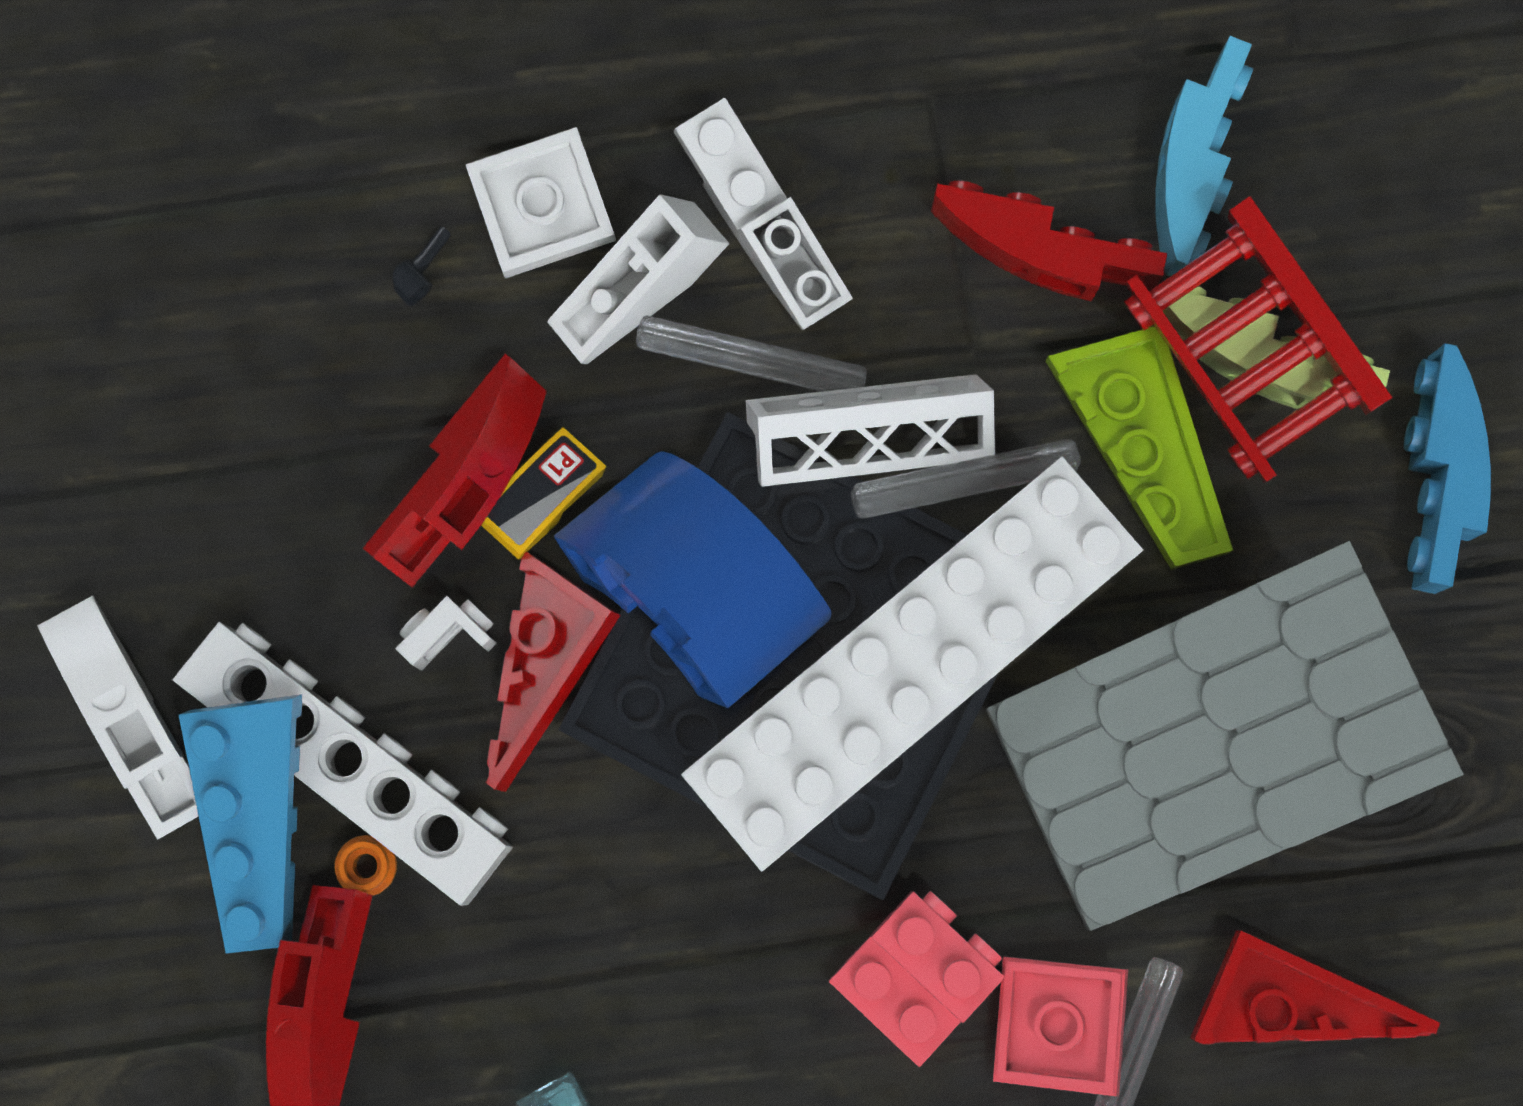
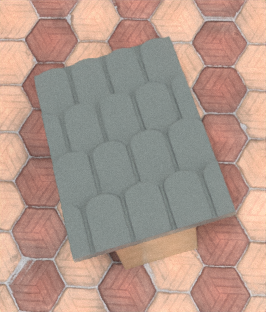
(1223, 738)

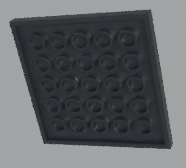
(654, 722)

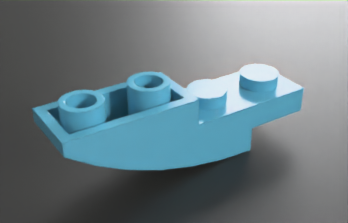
(1189, 161)

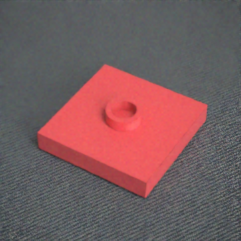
(1061, 1026)

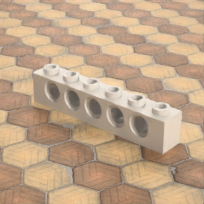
(460, 872)

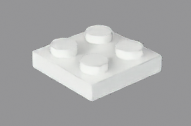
(540, 202)

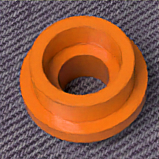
(347, 861)

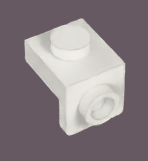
(431, 631)

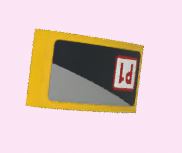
(542, 492)

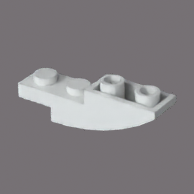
(761, 215)
(122, 715)

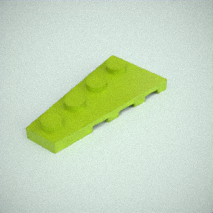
(1143, 428)

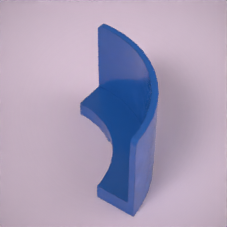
(701, 570)

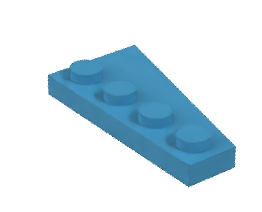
(243, 792)

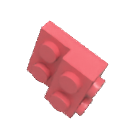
(918, 976)

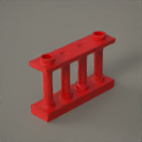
(1283, 286)

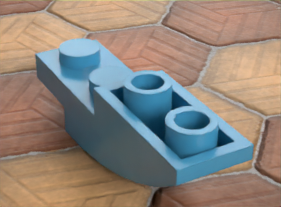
(1453, 447)

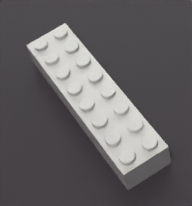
(911, 663)

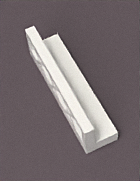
(865, 408)

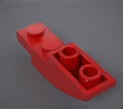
(1018, 239)
(473, 467)
(310, 984)

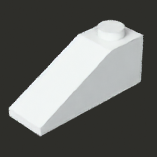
(638, 276)

